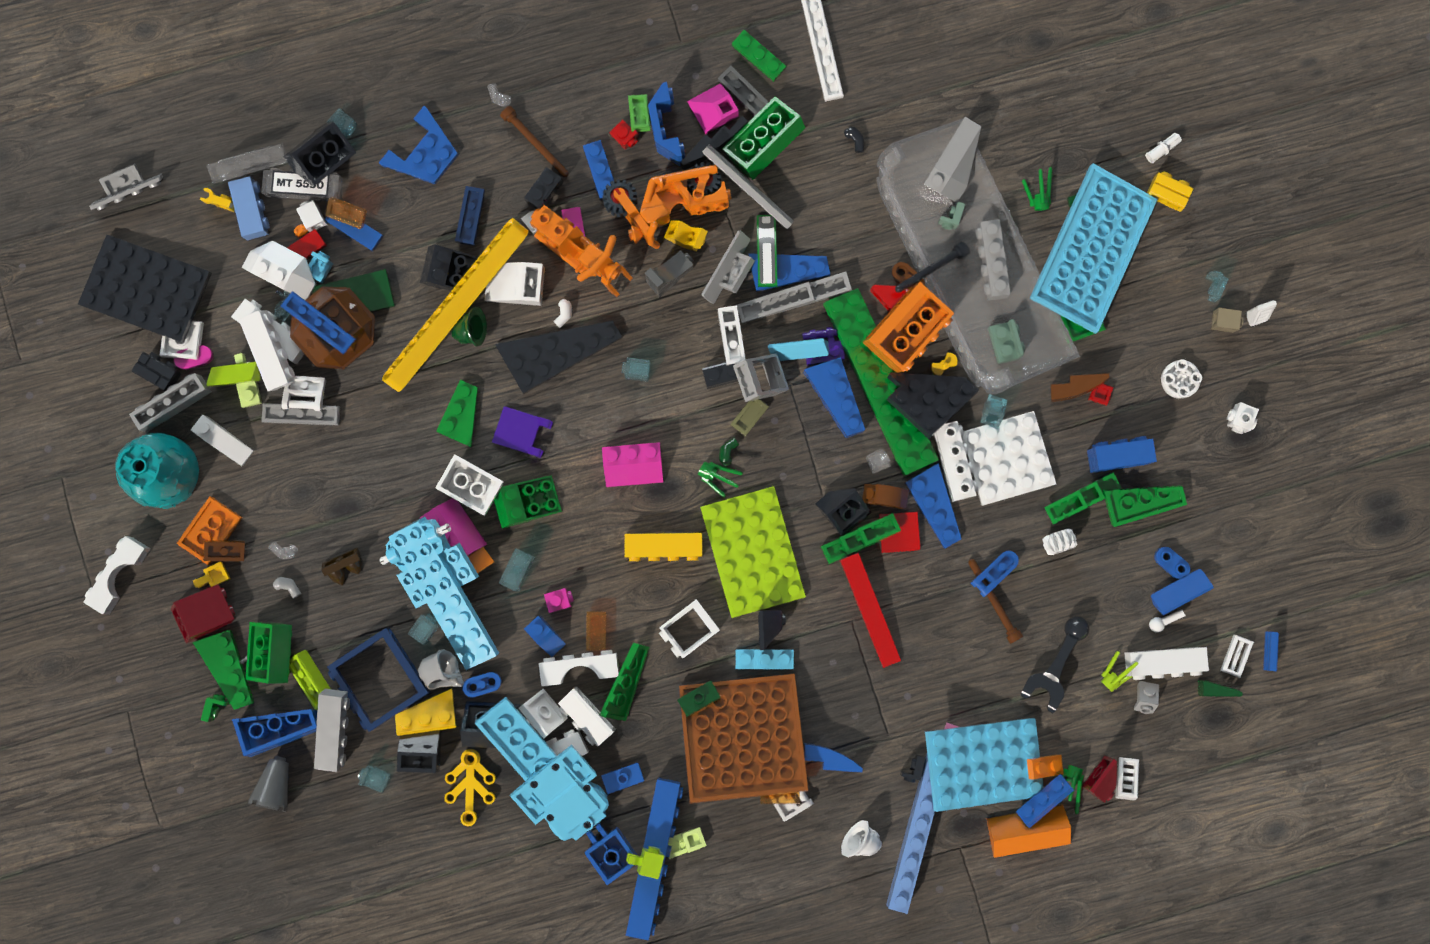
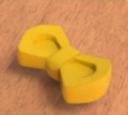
(949, 361)

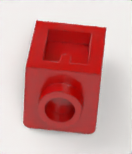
(624, 136)

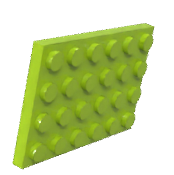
(752, 552)

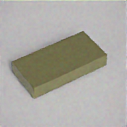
(749, 416)

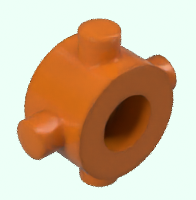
(300, 230)

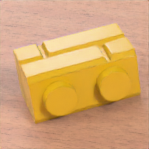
(1170, 191)

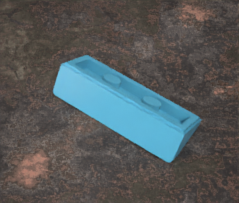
(800, 349)

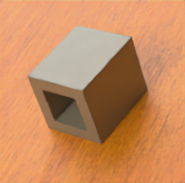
(1227, 320)

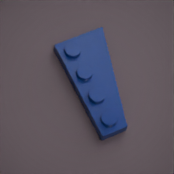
(794, 269)
(933, 500)

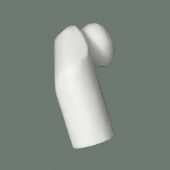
(565, 313)

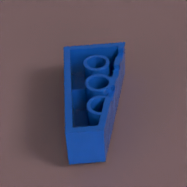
(834, 390)
(269, 731)

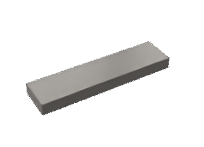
(275, 414)

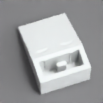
(517, 284)

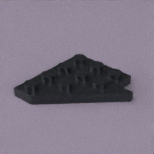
(930, 399)

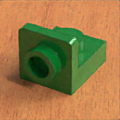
(210, 708)

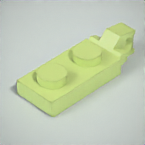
(248, 392)

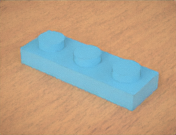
(764, 659)

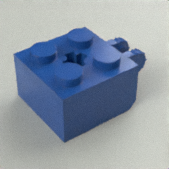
(598, 853)

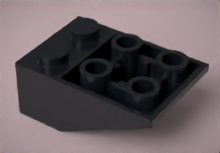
(445, 267)
(419, 752)

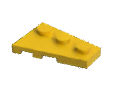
(430, 715)

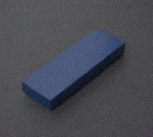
(366, 236)

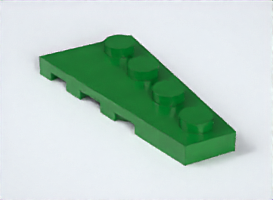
(1138, 503)
(225, 665)
(625, 685)

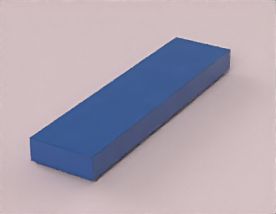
(318, 322)

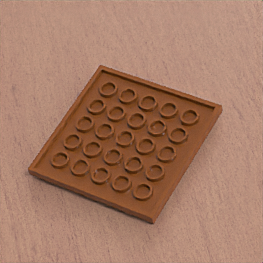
(745, 741)

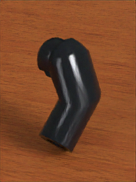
(857, 136)

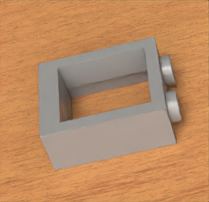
(749, 381)

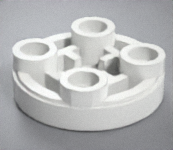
(1181, 379)

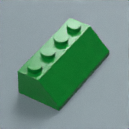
(764, 138)

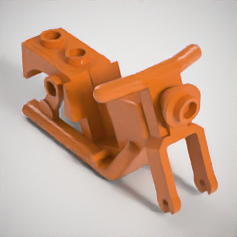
(576, 248)

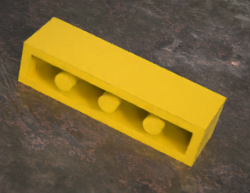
(663, 545)

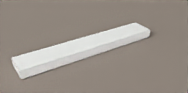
(822, 49)

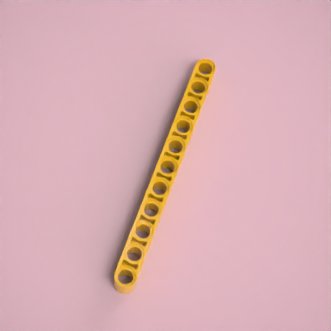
(455, 305)

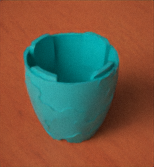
(168, 471)

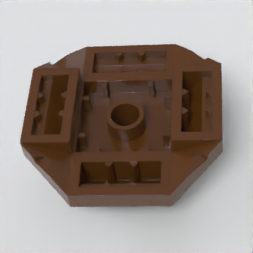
(350, 314)

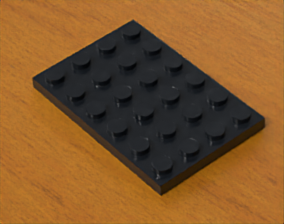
(144, 288)

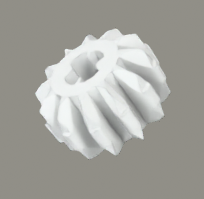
(1059, 541)

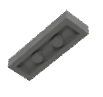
(742, 90)

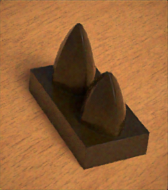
(335, 566)

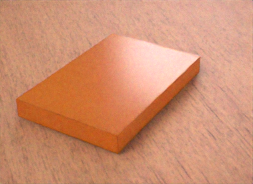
(211, 523)

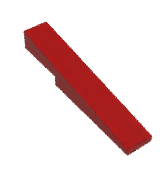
(870, 610)

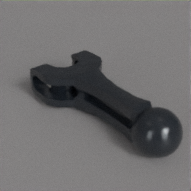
(1076, 630)

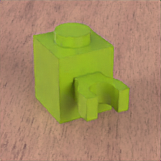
(648, 863)

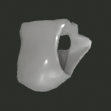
(440, 670)

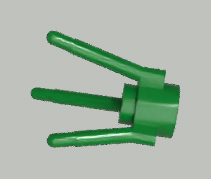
(1043, 199)
(709, 471)
(1075, 776)

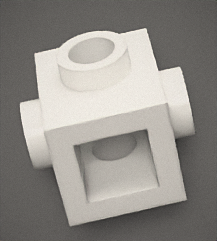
(1242, 418)

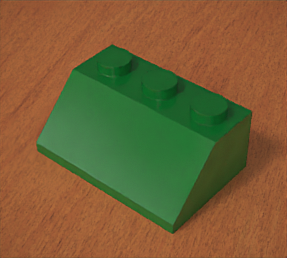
(268, 652)

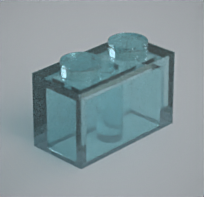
(516, 570)

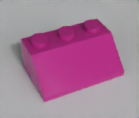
(632, 464)
(462, 528)

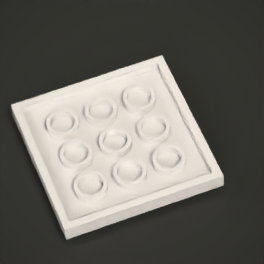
(1008, 458)

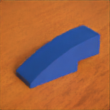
(831, 759)

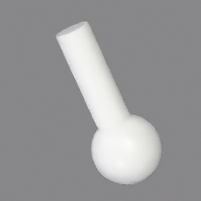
(1157, 624)

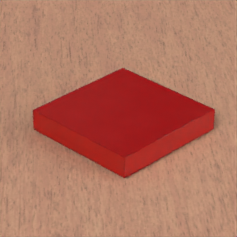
(907, 538)

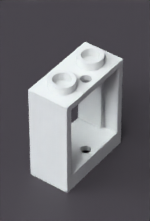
(666, 635)

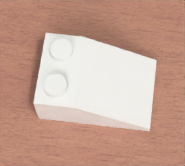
(469, 485)

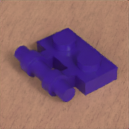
(835, 347)

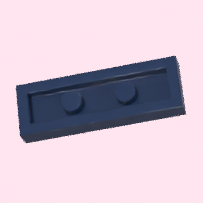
(470, 215)

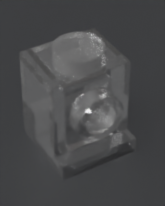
(878, 461)

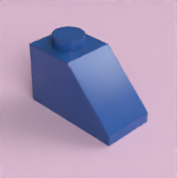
(545, 636)

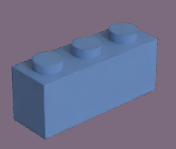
(249, 208)

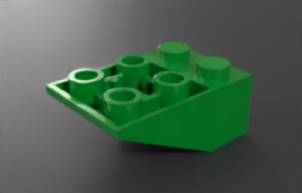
(527, 501)

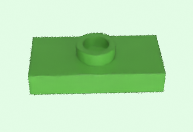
(639, 113)

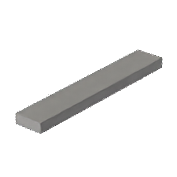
(747, 186)

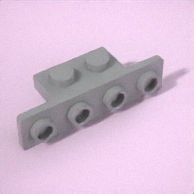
(123, 183)
(730, 270)

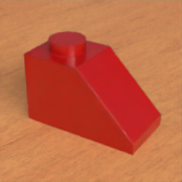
(887, 295)

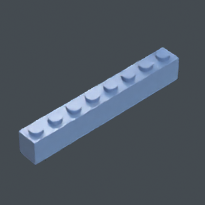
(913, 845)

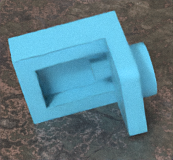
(320, 266)

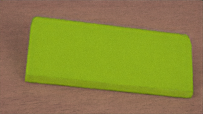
(233, 374)
(308, 676)

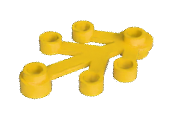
(470, 784)

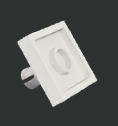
(542, 713)

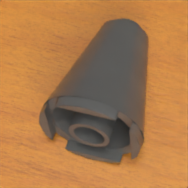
(272, 786)

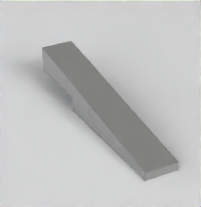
(794, 297)

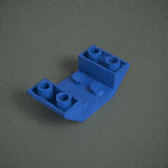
(660, 104)

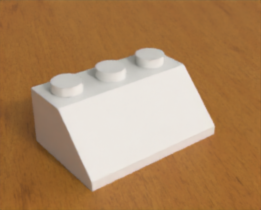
(586, 717)

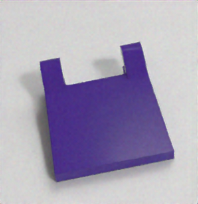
(519, 431)

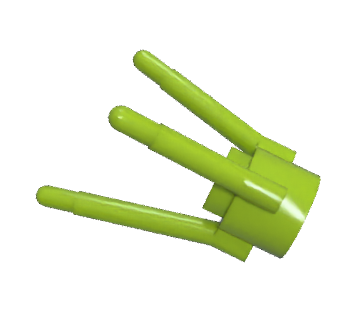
(1113, 681)

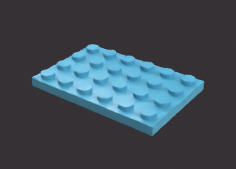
(982, 764)

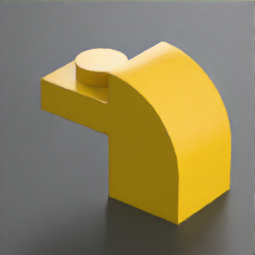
(685, 235)

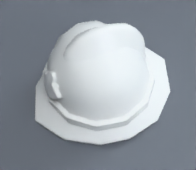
(861, 841)

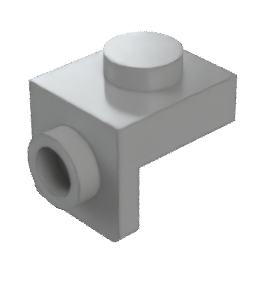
(1147, 697)

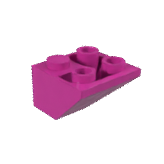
(713, 108)

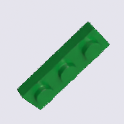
(758, 55)

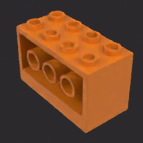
(896, 327)

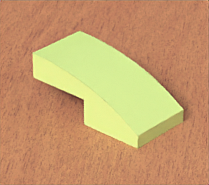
(686, 842)

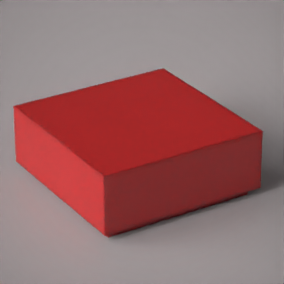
(1101, 394)

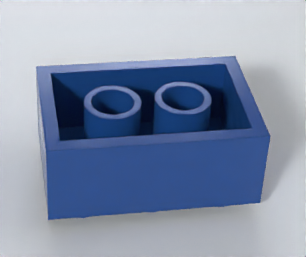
(1121, 454)

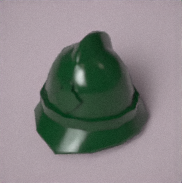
(471, 328)

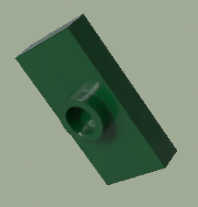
(698, 698)

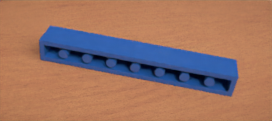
(658, 833)

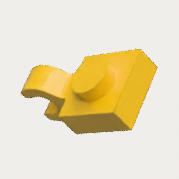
(222, 201)
(213, 575)

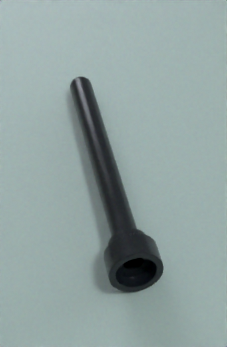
(959, 251)

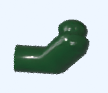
(725, 451)

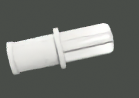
(1163, 148)

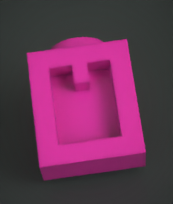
(558, 600)

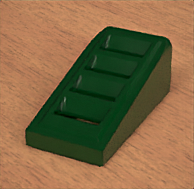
(1211, 689)

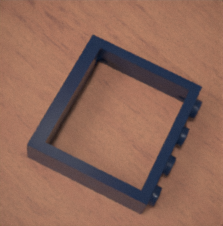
(404, 661)

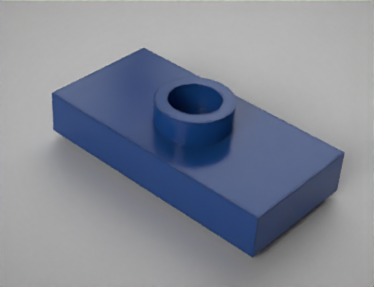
(622, 778)

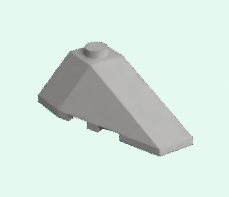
(954, 166)

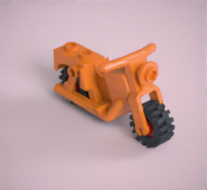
(662, 195)

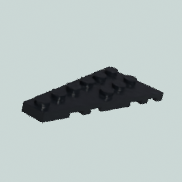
(547, 355)

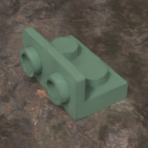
(1006, 341)

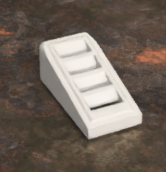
(1260, 313)
(1120, 778)

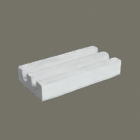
(1238, 673)

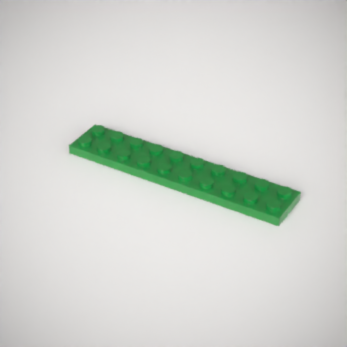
(853, 325)

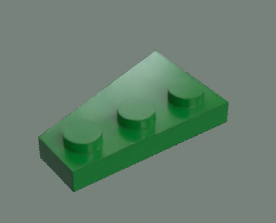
(460, 414)

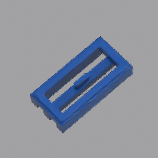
(1271, 651)

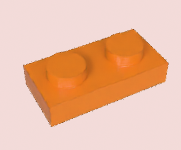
(1045, 766)

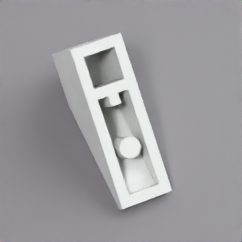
(731, 334)
(222, 440)

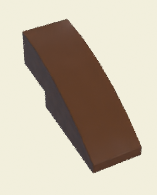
(1077, 387)

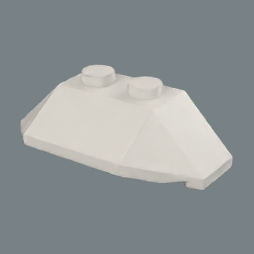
(281, 268)

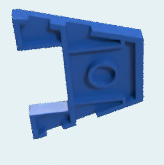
(430, 156)

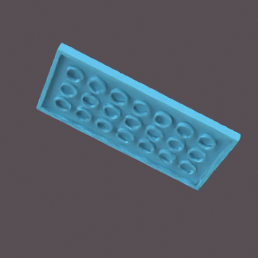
(1093, 248)

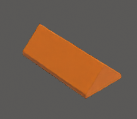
(1012, 836)

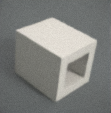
(311, 216)

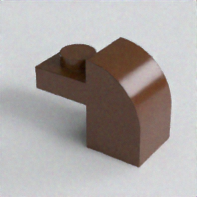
(885, 495)

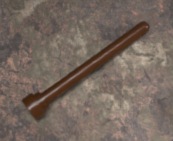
(510, 115)
(1012, 633)

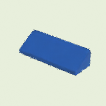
(1181, 591)

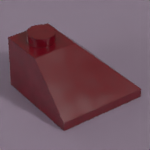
(1103, 779)

